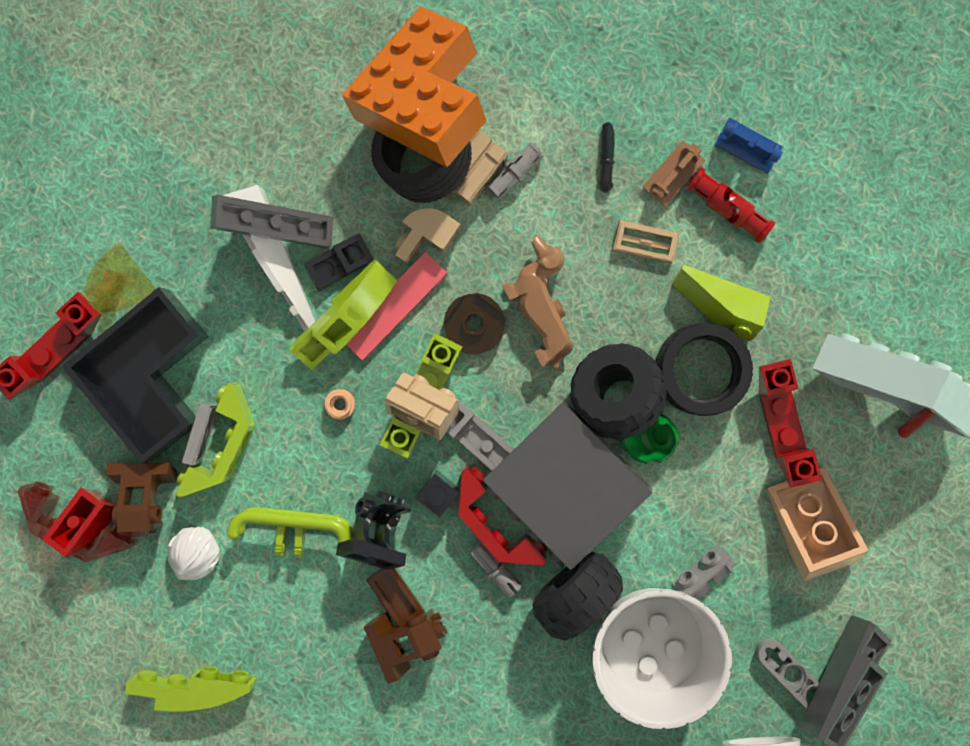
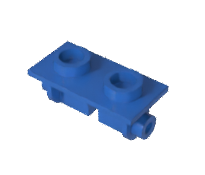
(749, 145)

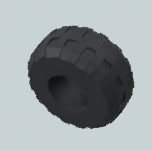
(635, 411)
(578, 597)

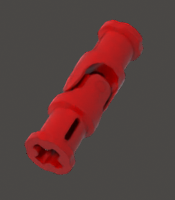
(714, 195)

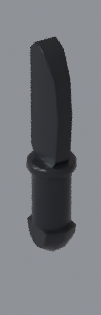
(607, 156)

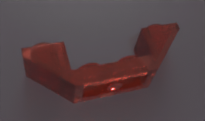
(39, 503)

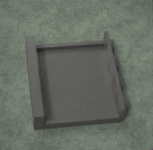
(567, 486)

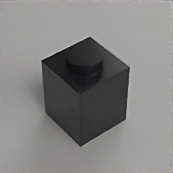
(438, 493)

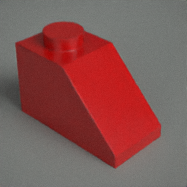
(79, 522)

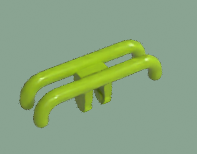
(285, 519)

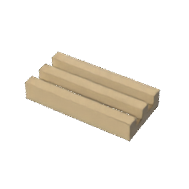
(617, 247)

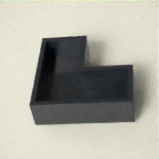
(125, 371)

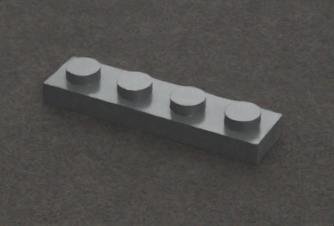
(270, 221)

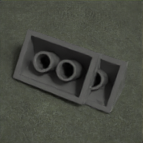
(847, 683)

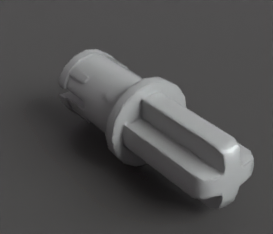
(495, 570)

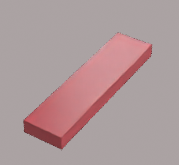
(402, 299)

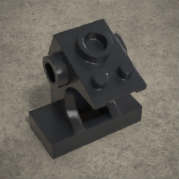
(375, 551)

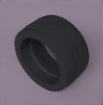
(424, 186)
(741, 368)

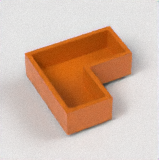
(411, 90)

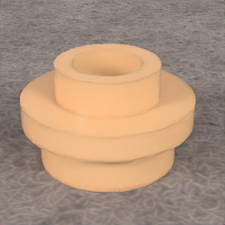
(330, 407)

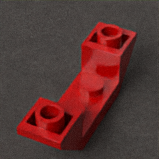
(75, 326)
(783, 424)
(521, 552)

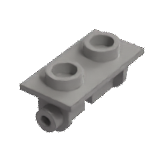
(714, 564)

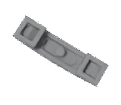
(479, 437)

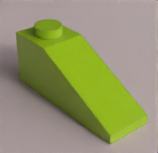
(724, 301)

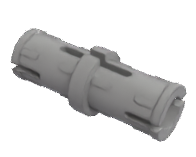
(514, 171)

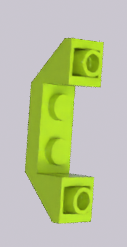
(435, 368)
(233, 405)

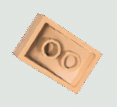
(816, 527)

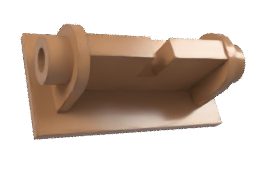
(674, 172)

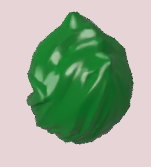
(654, 443)

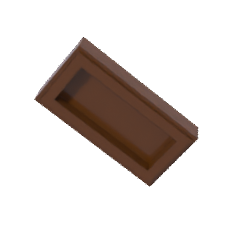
(394, 595)

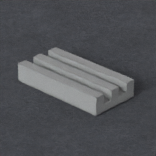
(200, 434)

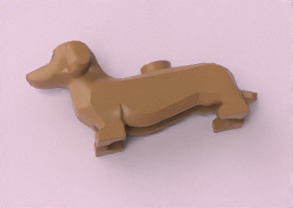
(538, 305)

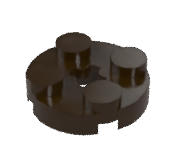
(472, 306)

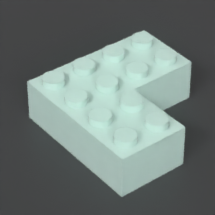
(898, 380)

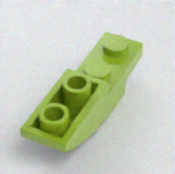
(346, 315)
(202, 691)

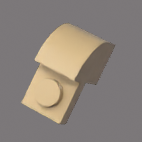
(429, 225)

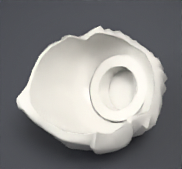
(193, 553)

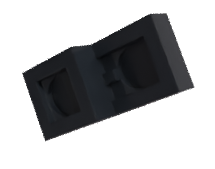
(338, 262)

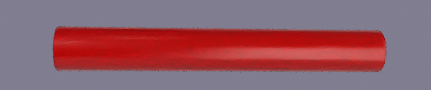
(916, 422)

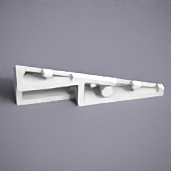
(277, 264)

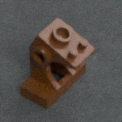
(142, 518)
(423, 631)

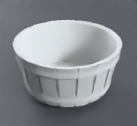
(661, 658)

